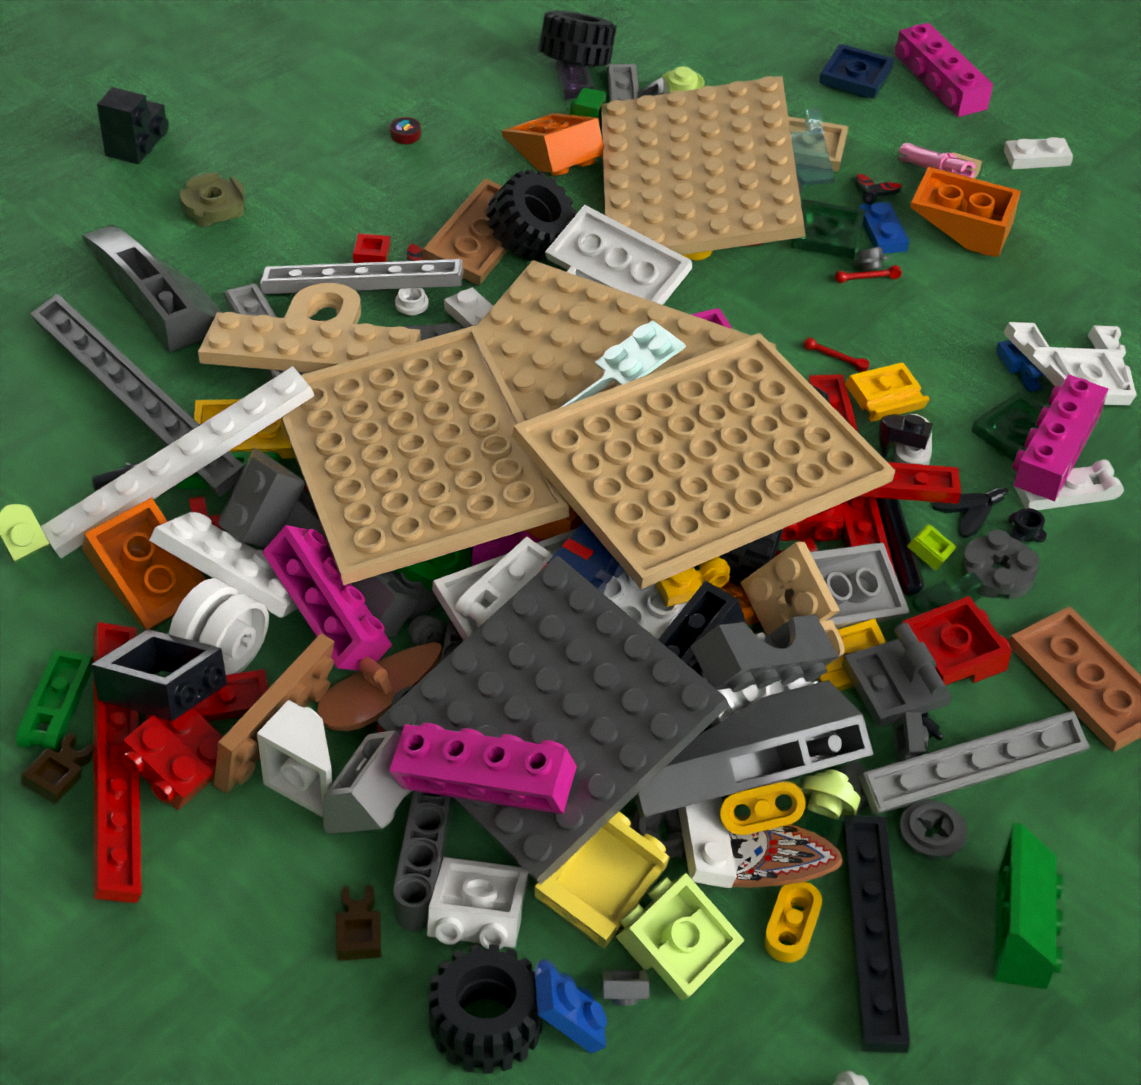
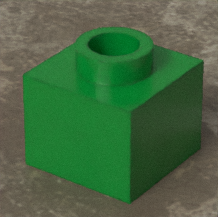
(588, 104)

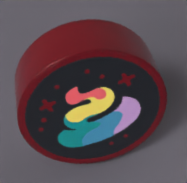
(405, 130)

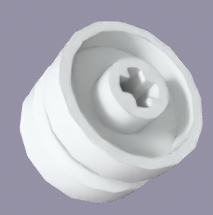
(225, 619)

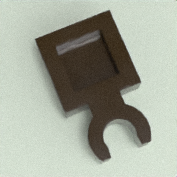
(56, 772)
(358, 927)

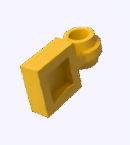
(683, 586)

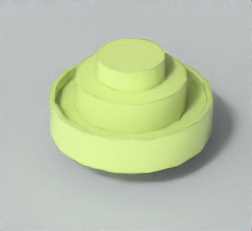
(683, 79)
(830, 794)

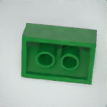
(1027, 912)

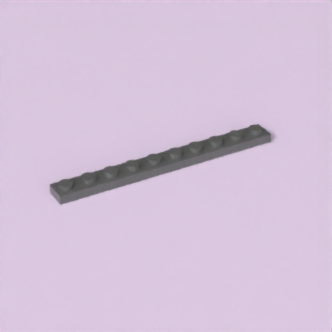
(129, 385)

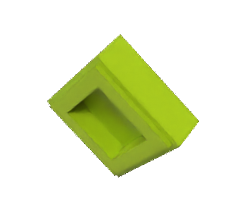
(931, 546)

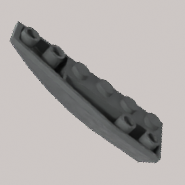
(161, 294)
(761, 745)

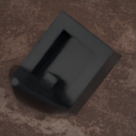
(906, 430)

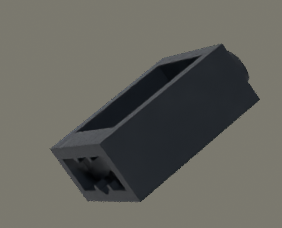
(130, 678)

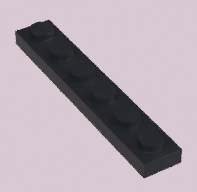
(875, 936)

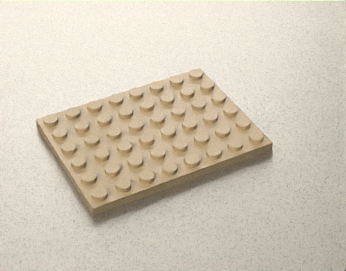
(703, 166)
(559, 324)
(416, 456)
(701, 458)

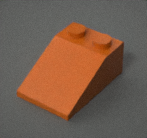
(557, 141)
(967, 209)
(137, 570)

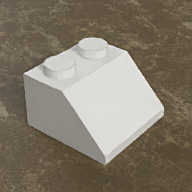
(296, 756)

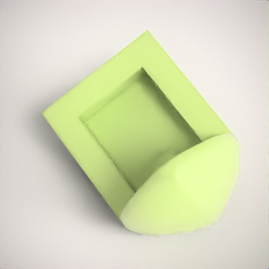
(21, 531)

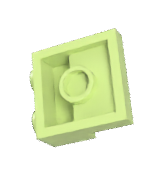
(679, 935)

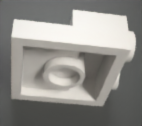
(477, 903)

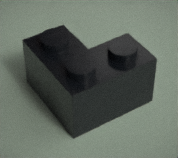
(130, 124)

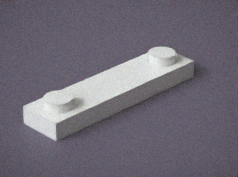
(707, 844)

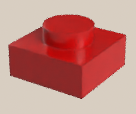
(371, 248)

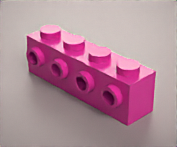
(943, 69)
(1060, 437)
(327, 605)
(484, 767)

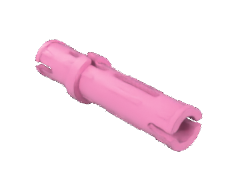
(928, 158)

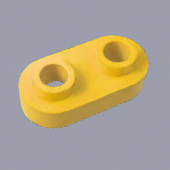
(763, 808)
(792, 924)

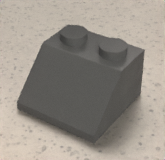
(260, 500)

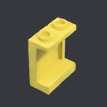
(605, 879)

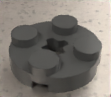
(1001, 549)

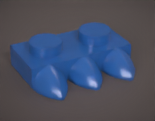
(569, 1007)

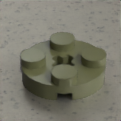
(226, 204)

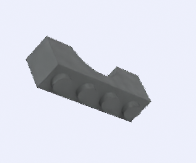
(737, 658)

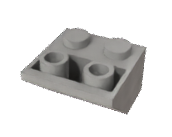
(365, 789)

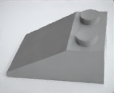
(860, 584)

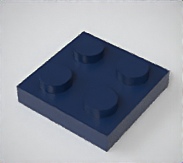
(856, 71)

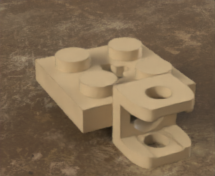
(796, 571)

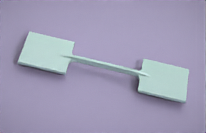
(634, 357)

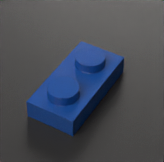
(884, 228)

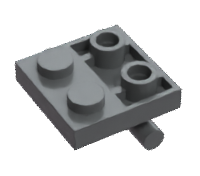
(897, 678)

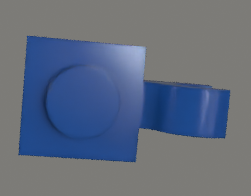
(1018, 362)

